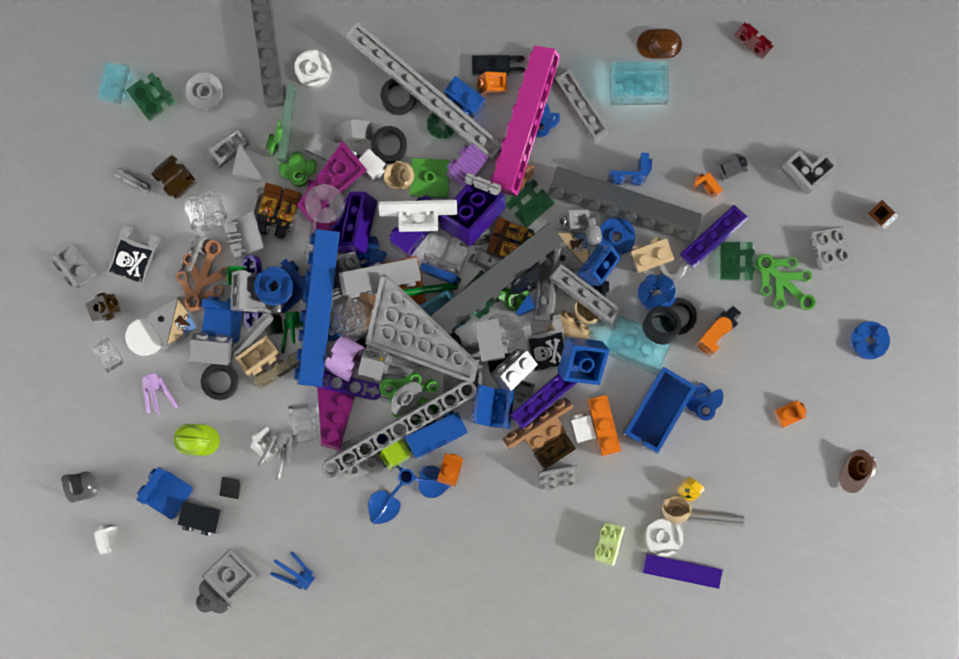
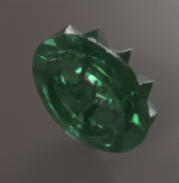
(433, 120)

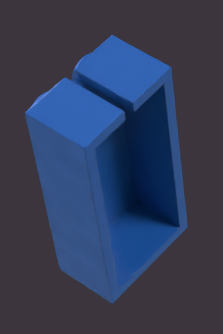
(659, 410)

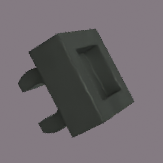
(524, 388)

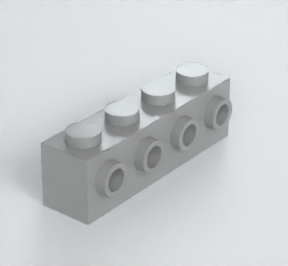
(368, 278)

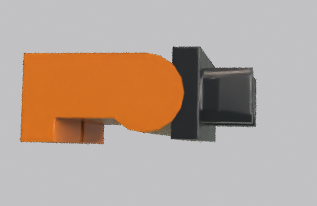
(724, 323)

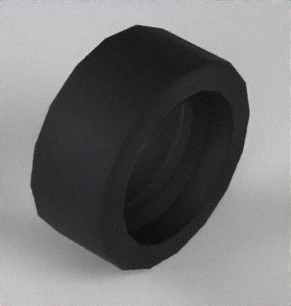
(390, 108)
(389, 130)
(667, 314)
(692, 316)
(219, 396)

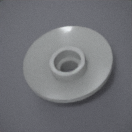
(197, 85)
(406, 398)

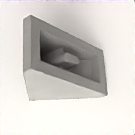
(353, 131)
(244, 168)

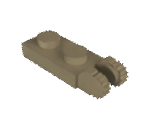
(280, 369)

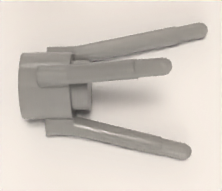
(197, 246)
(283, 442)

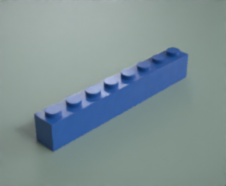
(317, 307)

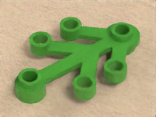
(782, 279)
(397, 384)

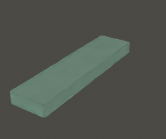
(286, 123)

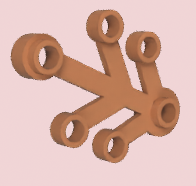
(201, 279)

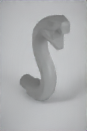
(679, 273)

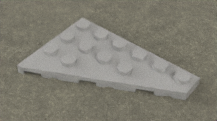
(409, 332)

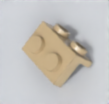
(651, 255)
(572, 327)
(258, 356)

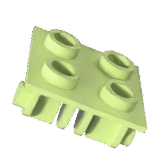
(609, 543)

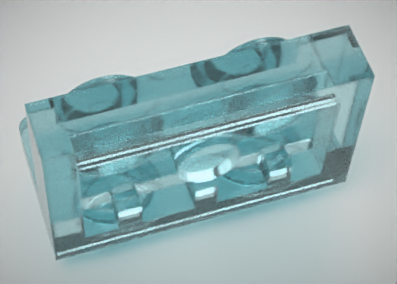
(114, 83)

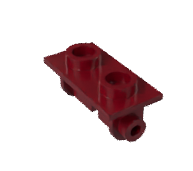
(748, 35)

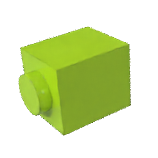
(395, 454)

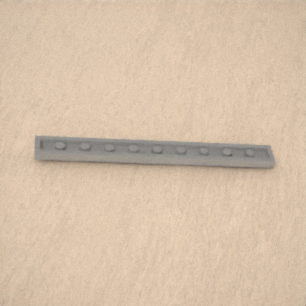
(422, 90)

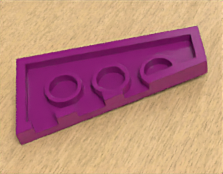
(340, 171)

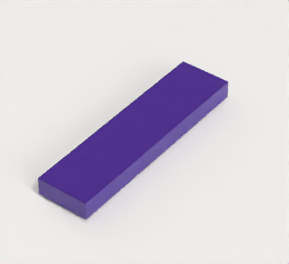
(713, 236)
(541, 401)
(682, 571)

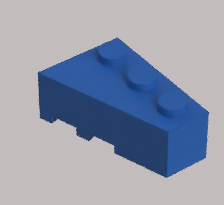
(436, 434)

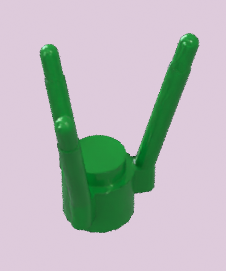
(292, 322)

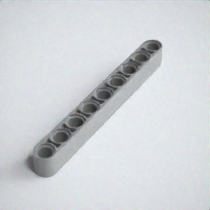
(392, 437)

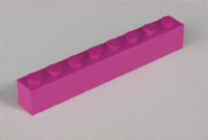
(525, 119)

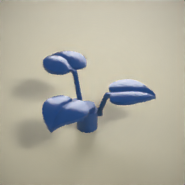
(384, 507)

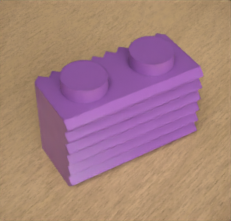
(470, 161)

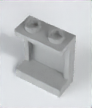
(244, 297)

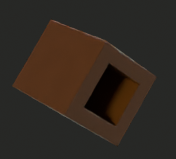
(883, 214)

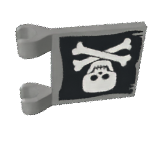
(132, 258)
(545, 346)

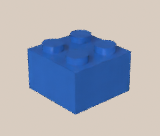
(583, 360)

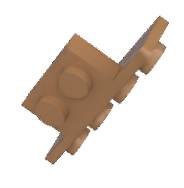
(542, 429)

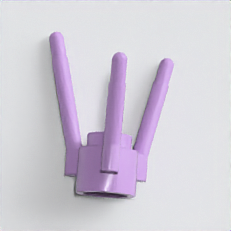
(151, 384)

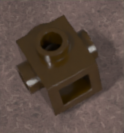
(103, 307)

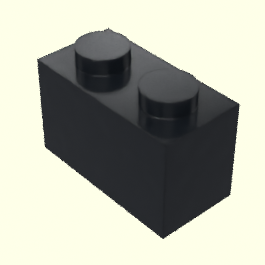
(200, 518)

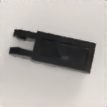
(496, 63)

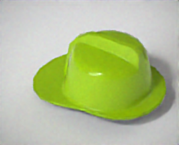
(196, 439)

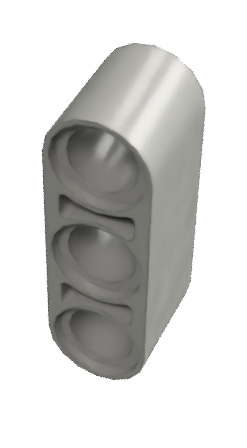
(322, 147)

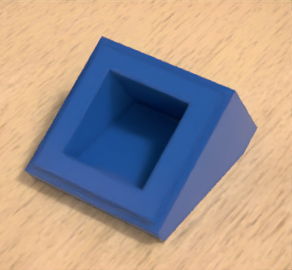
(525, 307)

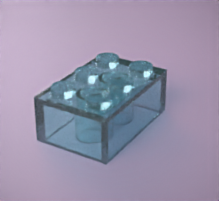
(639, 83)
(633, 347)

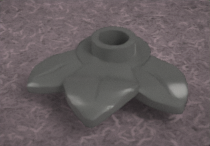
(217, 603)

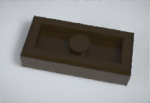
(554, 451)

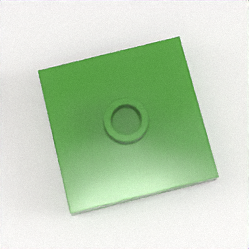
(430, 178)

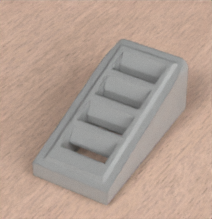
(219, 162)

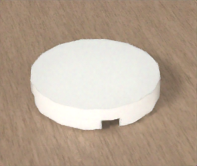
(312, 68)
(142, 338)
(663, 537)

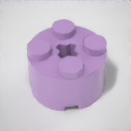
(344, 357)

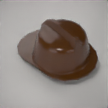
(659, 43)
(857, 471)

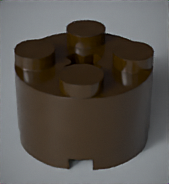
(174, 176)

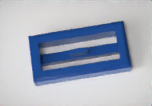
(440, 274)

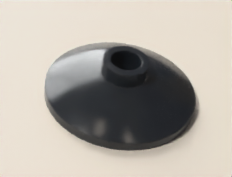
(527, 281)

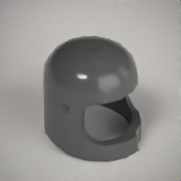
(83, 486)

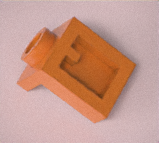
(492, 82)
(711, 185)
(790, 413)
(450, 469)

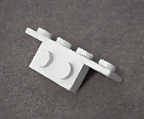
(418, 214)

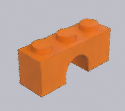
(604, 425)

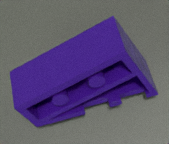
(355, 223)

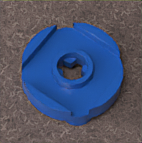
(616, 226)
(653, 283)
(265, 293)
(861, 347)

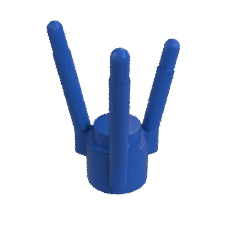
(303, 579)

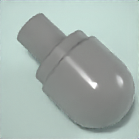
(593, 232)

